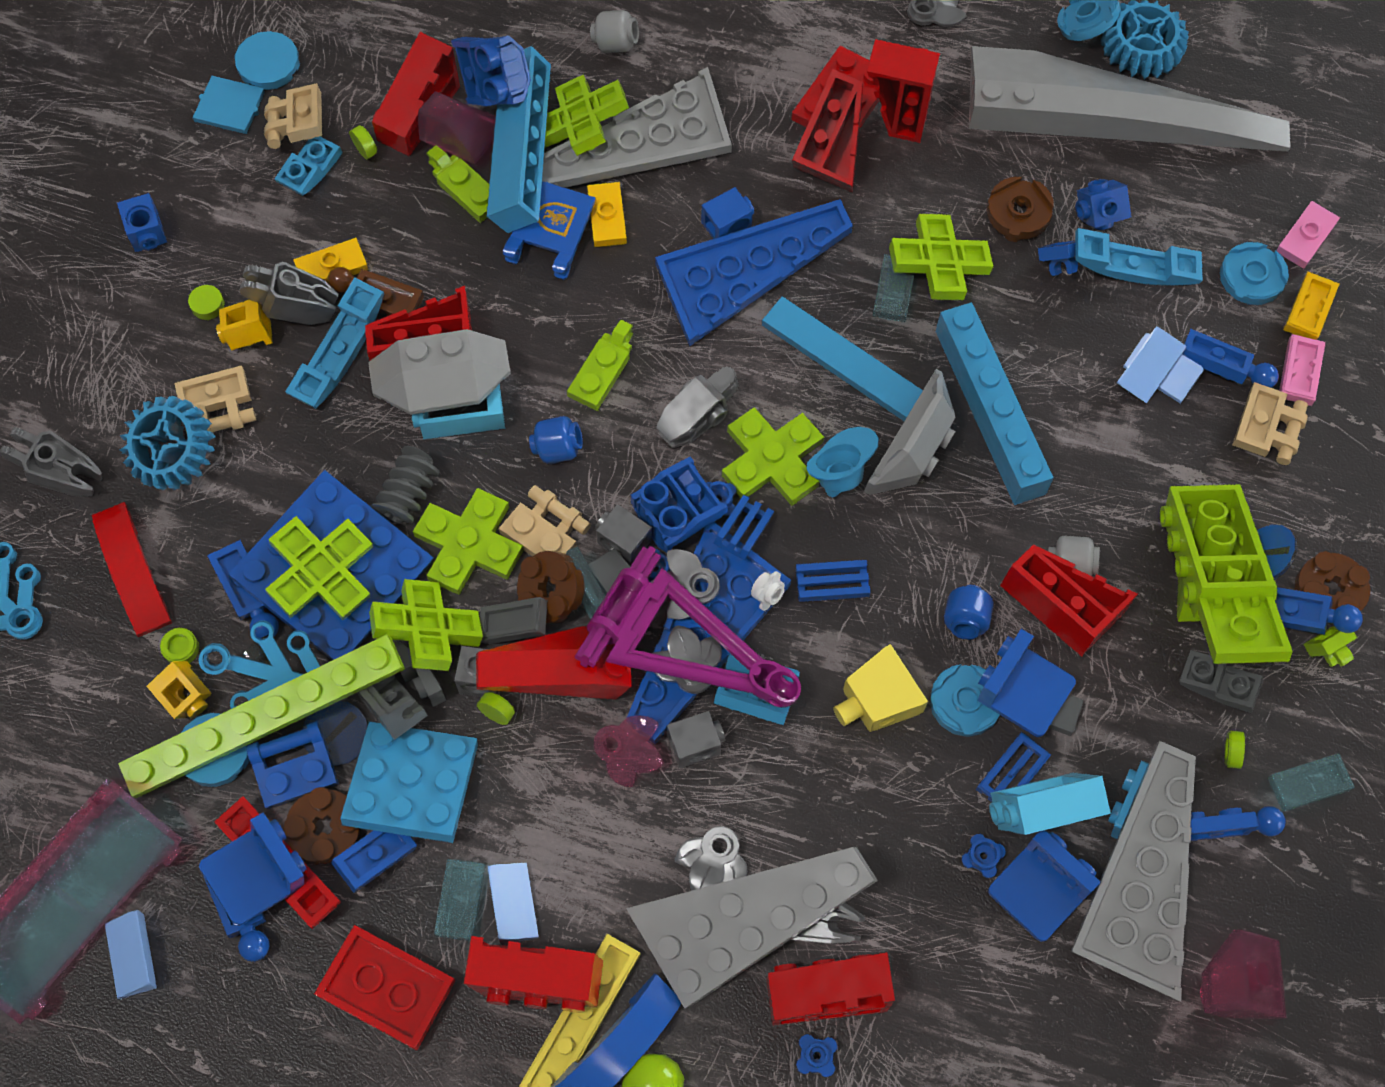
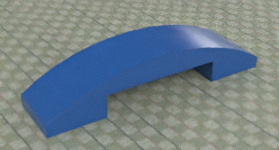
(626, 1039)

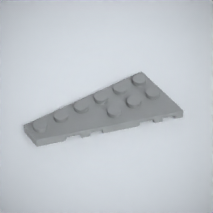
(650, 135)
(1143, 892)
(729, 926)

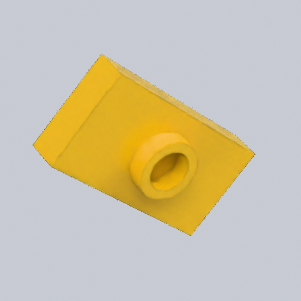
(607, 215)
(345, 254)
(1311, 306)

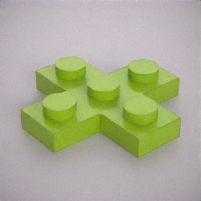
(582, 112)
(940, 257)
(772, 456)
(468, 541)
(319, 568)
(426, 624)

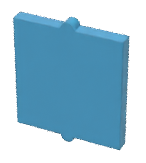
(228, 104)

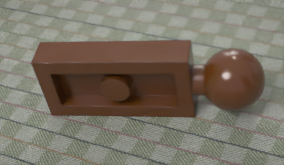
(396, 297)

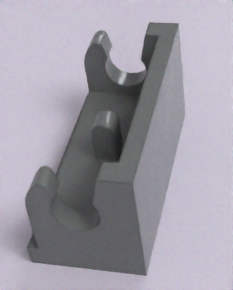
(392, 706)

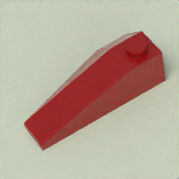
(550, 668)

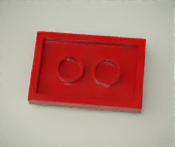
(849, 64)
(385, 987)

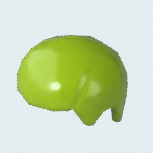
(654, 1071)

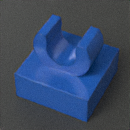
(1058, 253)

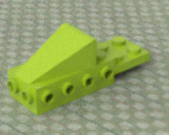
(1224, 574)

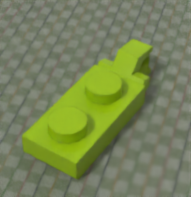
(460, 182)
(602, 367)

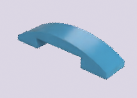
(1137, 264)
(340, 345)

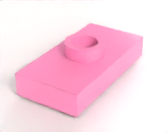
(1307, 234)
(1302, 369)

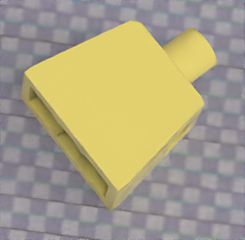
(881, 693)

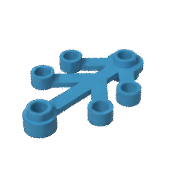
(24, 609)
(275, 674)

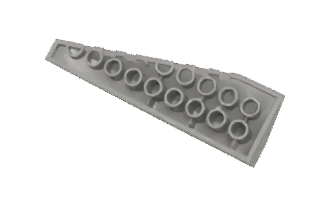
(1063, 97)

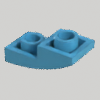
(310, 166)

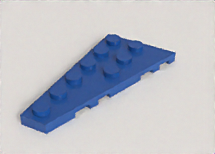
(730, 272)
(732, 606)

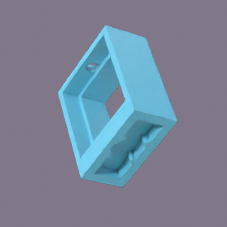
(463, 423)
(1049, 803)

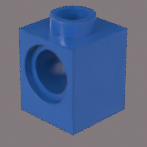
(136, 213)
(727, 213)

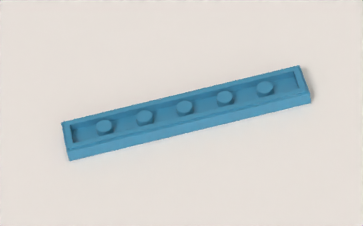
(842, 358)

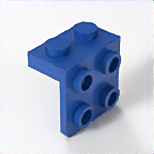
(1025, 686)
(253, 871)
(1043, 885)

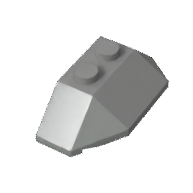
(439, 371)
(917, 440)

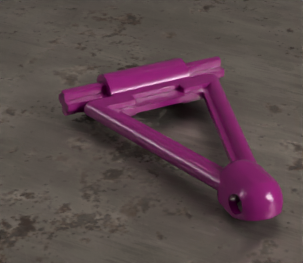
(630, 611)

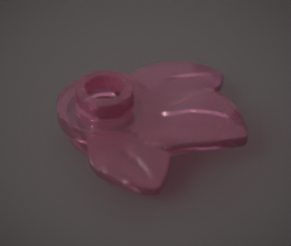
(633, 749)

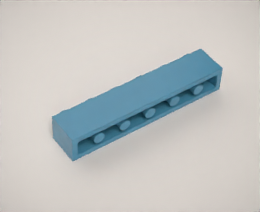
(520, 152)
(993, 404)

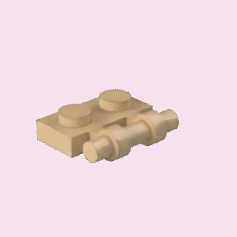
(302, 115)
(217, 392)
(1260, 420)
(538, 534)

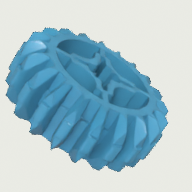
(1145, 30)
(162, 424)

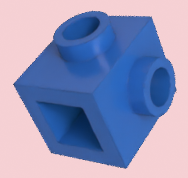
(1103, 203)

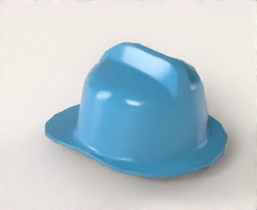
(842, 460)

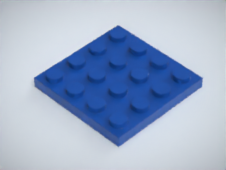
(380, 570)

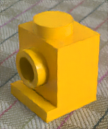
(244, 325)
(169, 689)

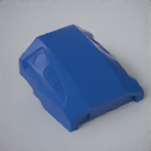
(492, 70)
(677, 504)

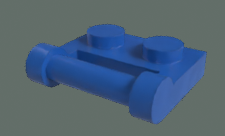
(294, 777)

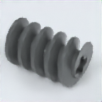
(405, 485)

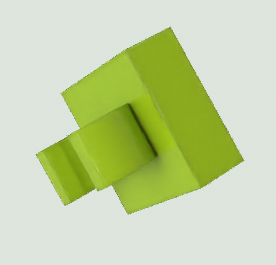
(1332, 646)

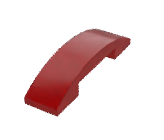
(130, 569)
(310, 901)

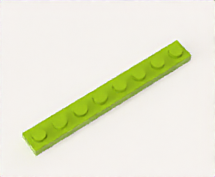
(261, 716)

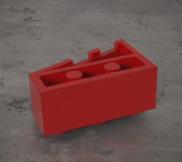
(426, 69)
(904, 86)
(832, 133)
(434, 318)
(1065, 598)
(534, 975)
(830, 989)

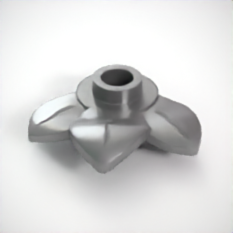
(935, 11)
(689, 572)
(685, 645)
(707, 864)

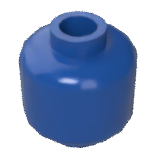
(556, 440)
(968, 612)

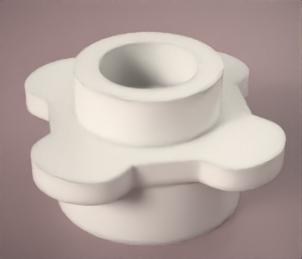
(768, 589)

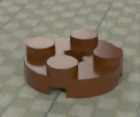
(1013, 223)
(1344, 571)
(561, 572)
(301, 826)

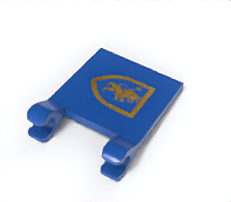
(559, 227)

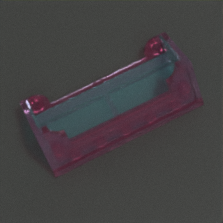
(74, 891)

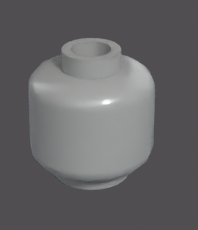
(614, 31)
(1078, 551)

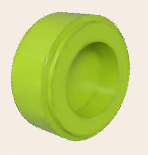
(363, 142)
(206, 302)
(179, 645)
(496, 708)
(1234, 749)

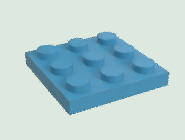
(410, 783)

